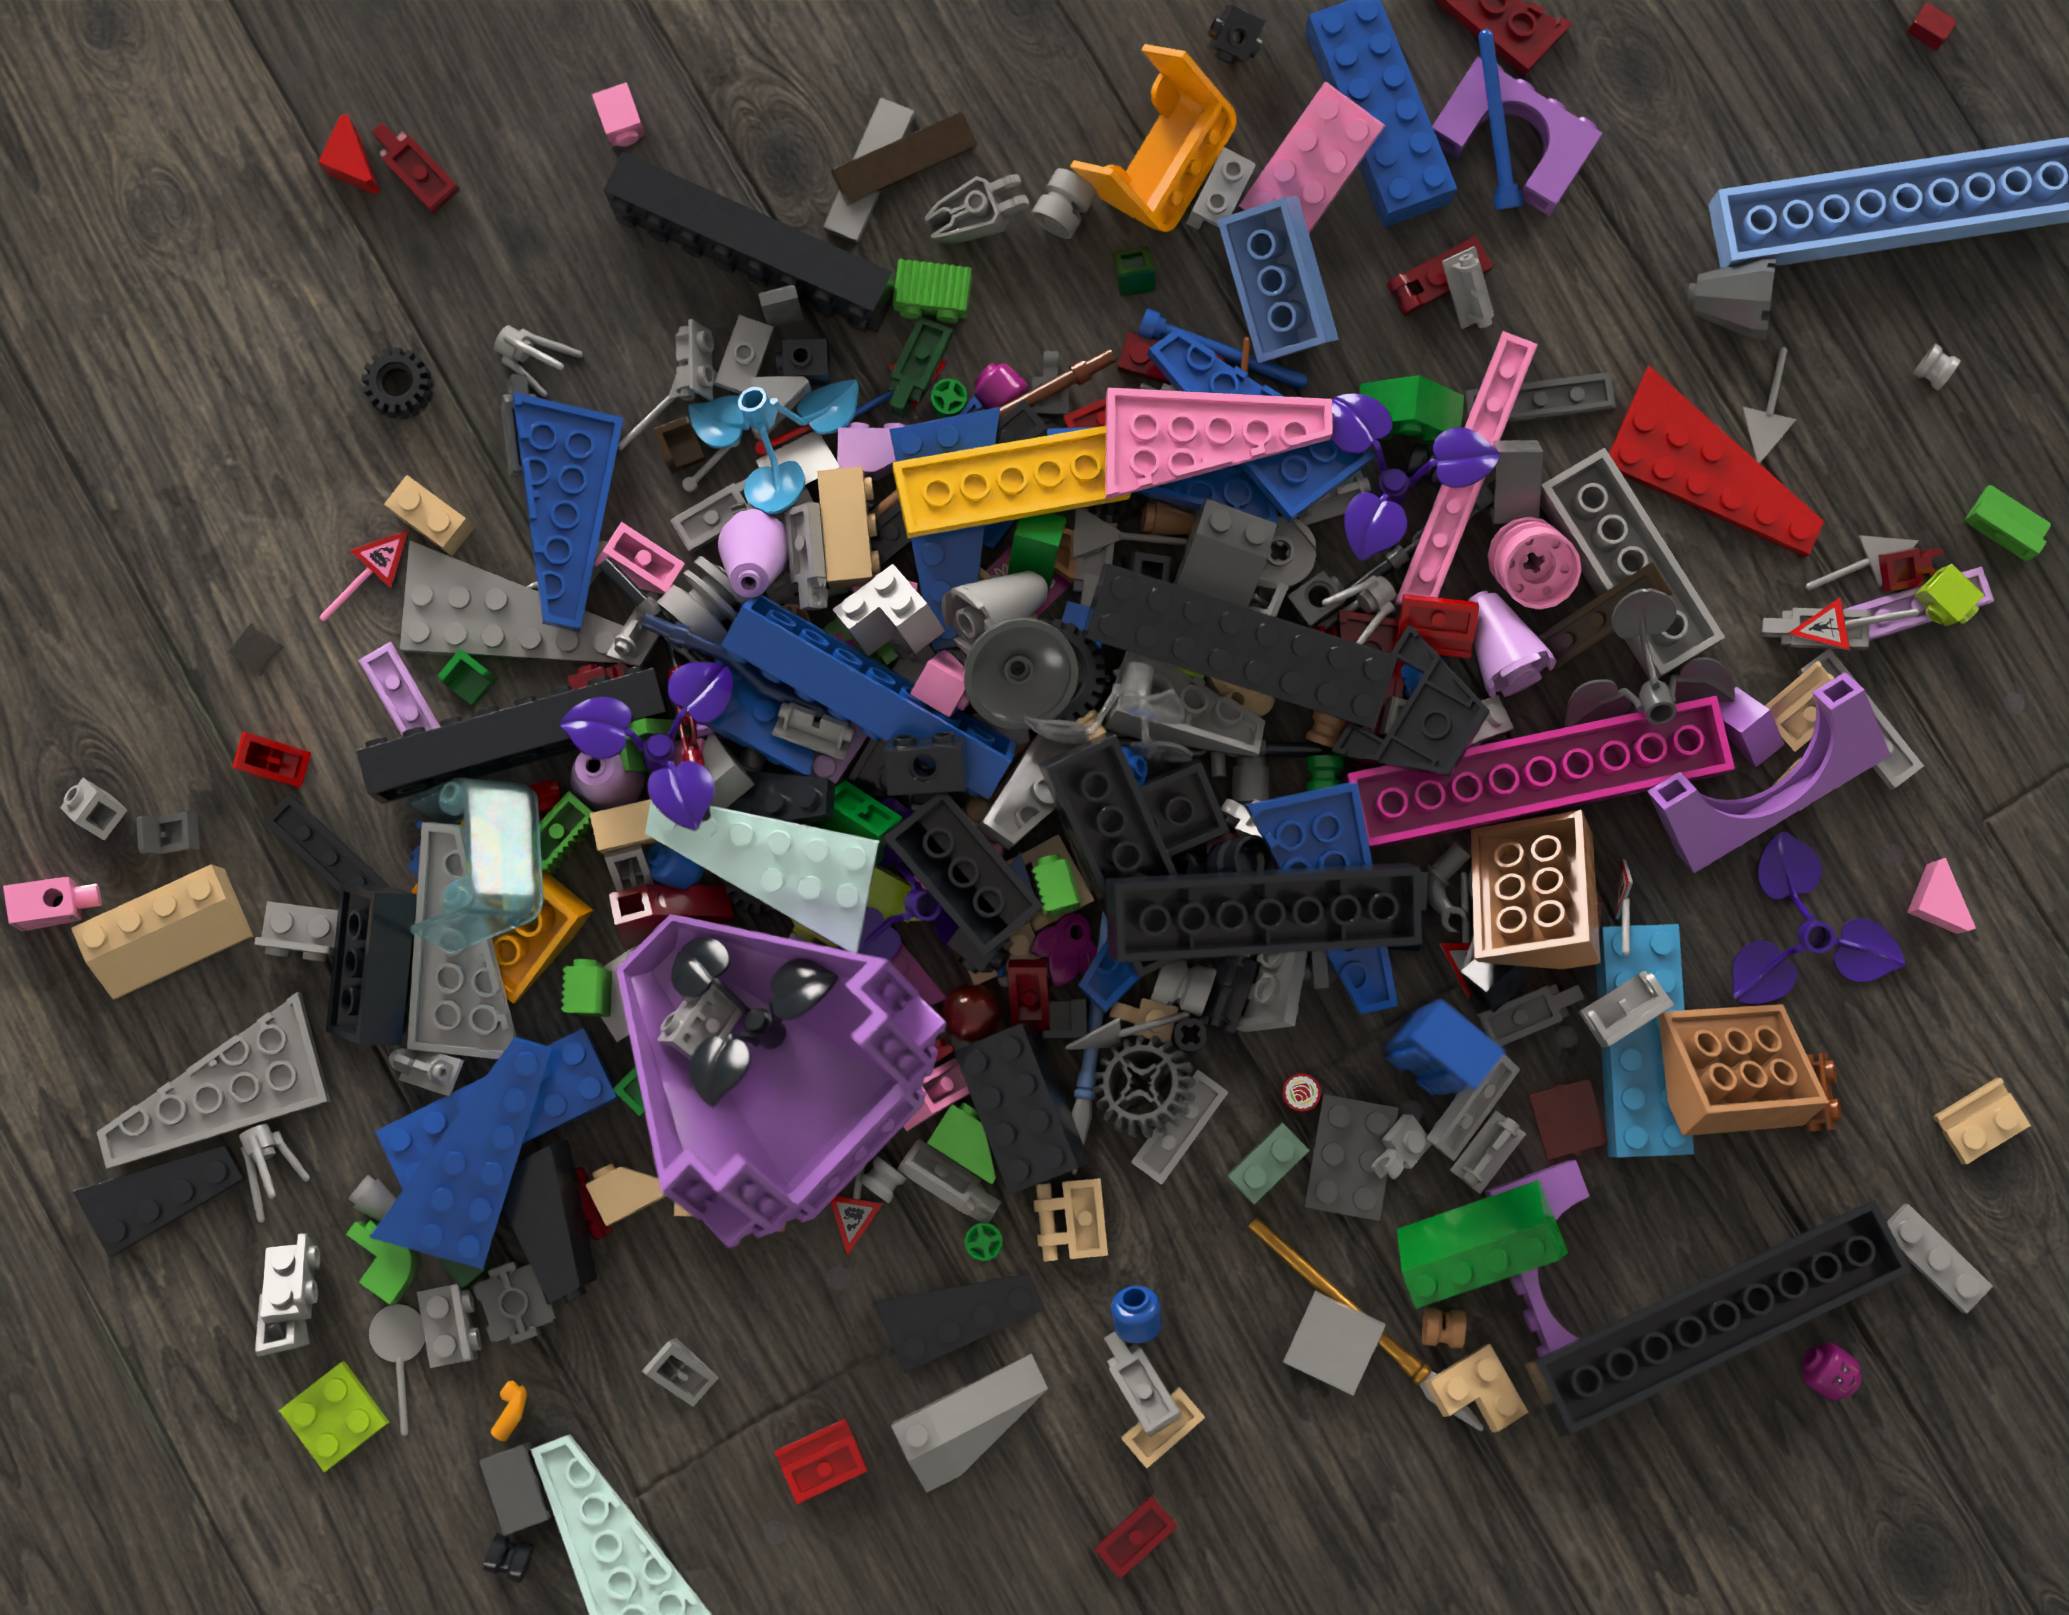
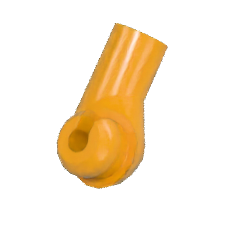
(512, 1414)

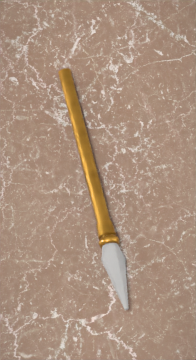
(1407, 1361)

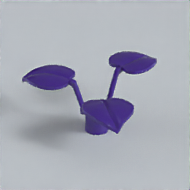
(1379, 521)
(678, 792)
(877, 936)
(1862, 952)

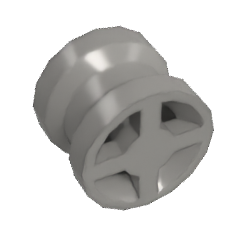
(1936, 367)
(883, 1179)

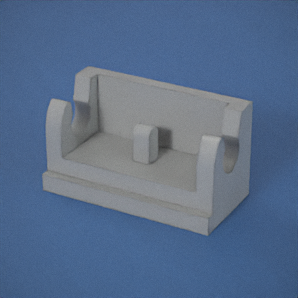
(1626, 1008)

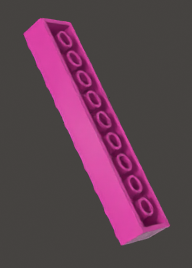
(1544, 773)

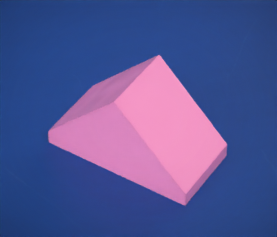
(1940, 899)

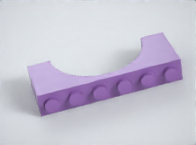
(1841, 748)
(1563, 1188)

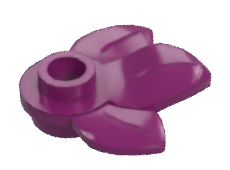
(1063, 953)

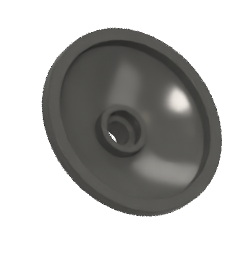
(1037, 689)

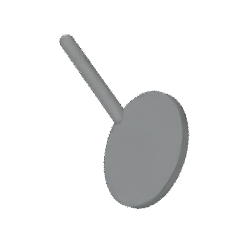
(398, 1337)

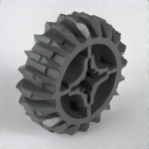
(1133, 1095)

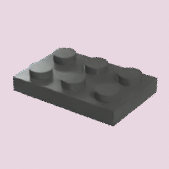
(1343, 1154)

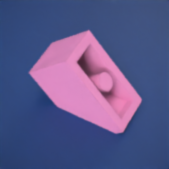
(641, 560)
(942, 684)
(941, 1089)

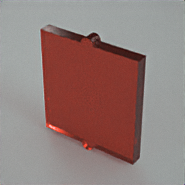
(1568, 1119)

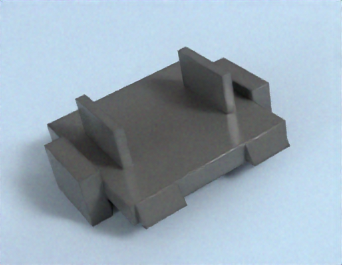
(513, 1303)

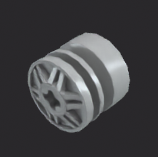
(707, 602)

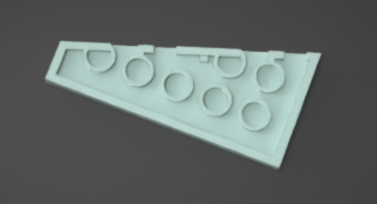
(795, 868)
(608, 1547)

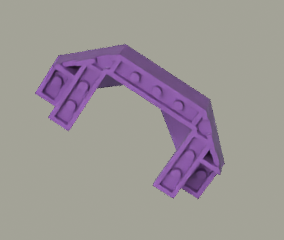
(802, 1110)

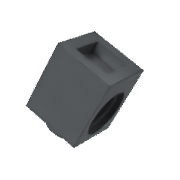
(1303, 610)

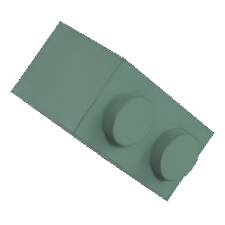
(1267, 1163)

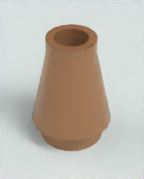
(1165, 520)

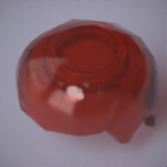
(971, 1012)

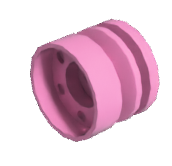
(1552, 568)

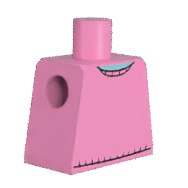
(32, 903)

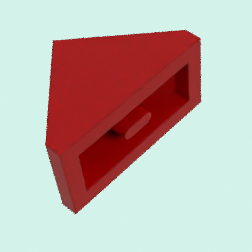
(346, 157)
(271, 760)

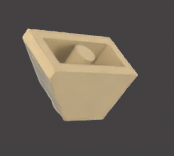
(622, 1192)

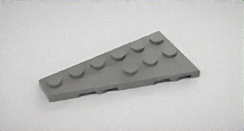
(488, 616)
(459, 995)
(243, 1082)

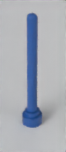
(1507, 192)
(1155, 327)

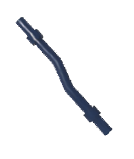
(681, 635)

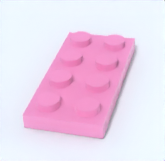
(1317, 155)

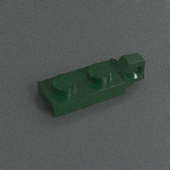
(918, 364)

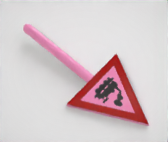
(380, 558)

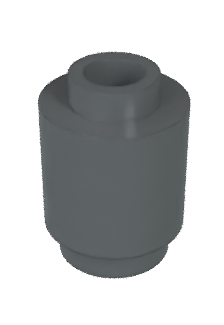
(1250, 780)

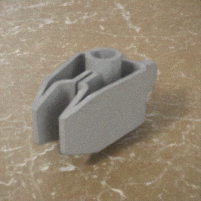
(975, 210)

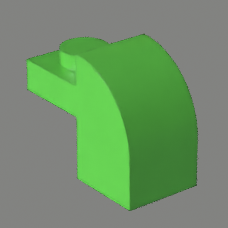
(393, 1267)

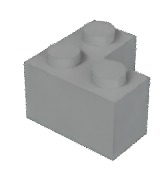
(888, 608)

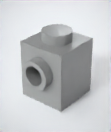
(93, 808)

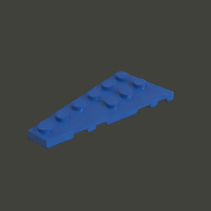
(1288, 479)
(567, 481)
(954, 555)
(1329, 831)
(463, 1182)

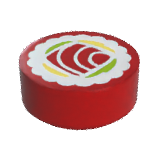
(1301, 1092)

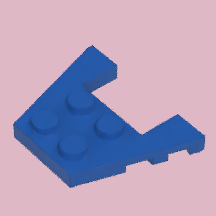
(751, 721)

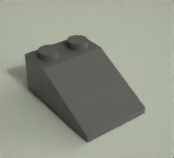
(1225, 553)

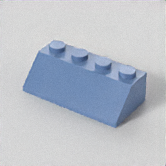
(1277, 279)

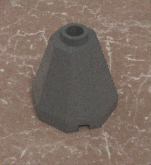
(1736, 297)

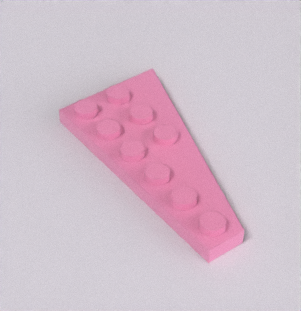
(1181, 434)

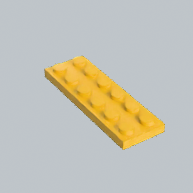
(1003, 482)

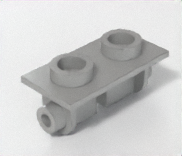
(1468, 289)
(694, 345)
(1337, 500)
(634, 641)
(825, 736)
(426, 1069)
(1488, 1151)

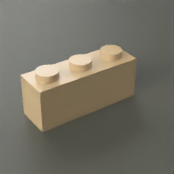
(847, 527)

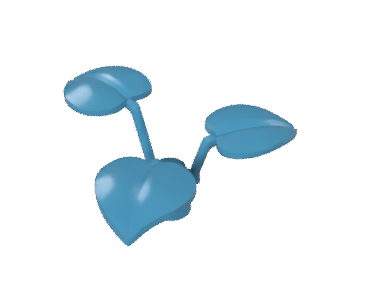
(724, 419)

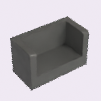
(1517, 480)
(516, 1488)

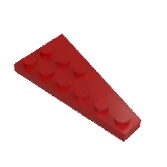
(1690, 459)

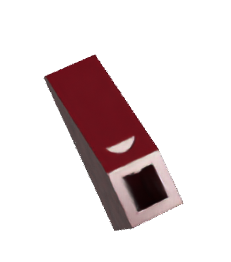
(646, 906)

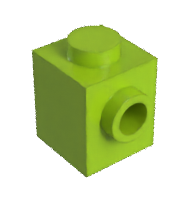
(1949, 597)

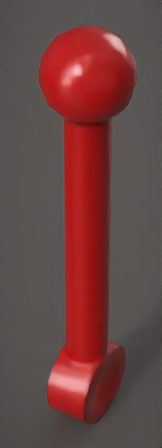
(760, 448)

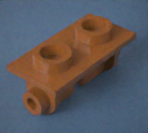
(1826, 1074)

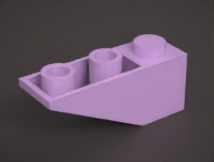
(867, 448)

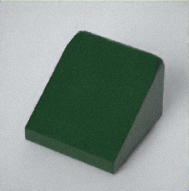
(1134, 271)
(464, 1274)

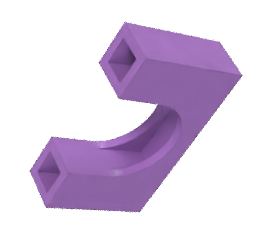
(1564, 136)

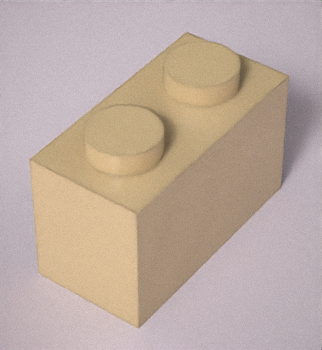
(429, 515)

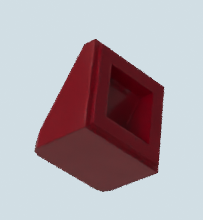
(1931, 26)

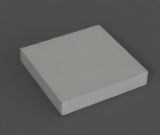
(1334, 1343)

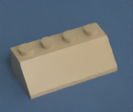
(163, 931)

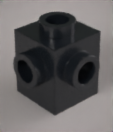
(1247, 28)

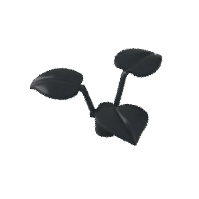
(722, 1064)

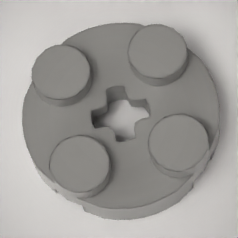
(1300, 553)

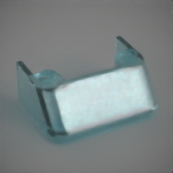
(500, 856)

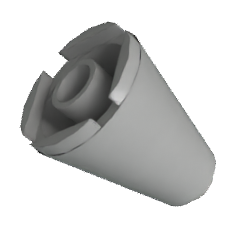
(984, 603)

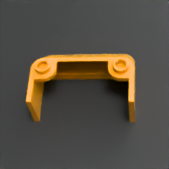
(1178, 149)

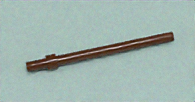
(1078, 373)

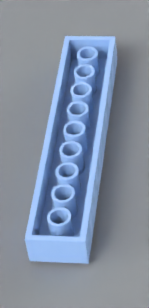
(1893, 205)

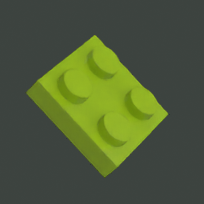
(334, 1416)

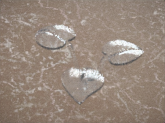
(1137, 701)

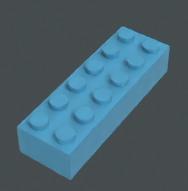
(1633, 1067)

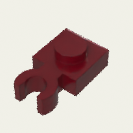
(1906, 568)
(592, 671)

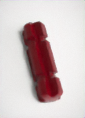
(597, 1226)

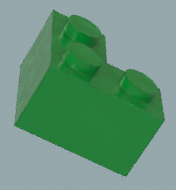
(1417, 406)

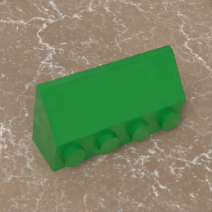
(1479, 1244)

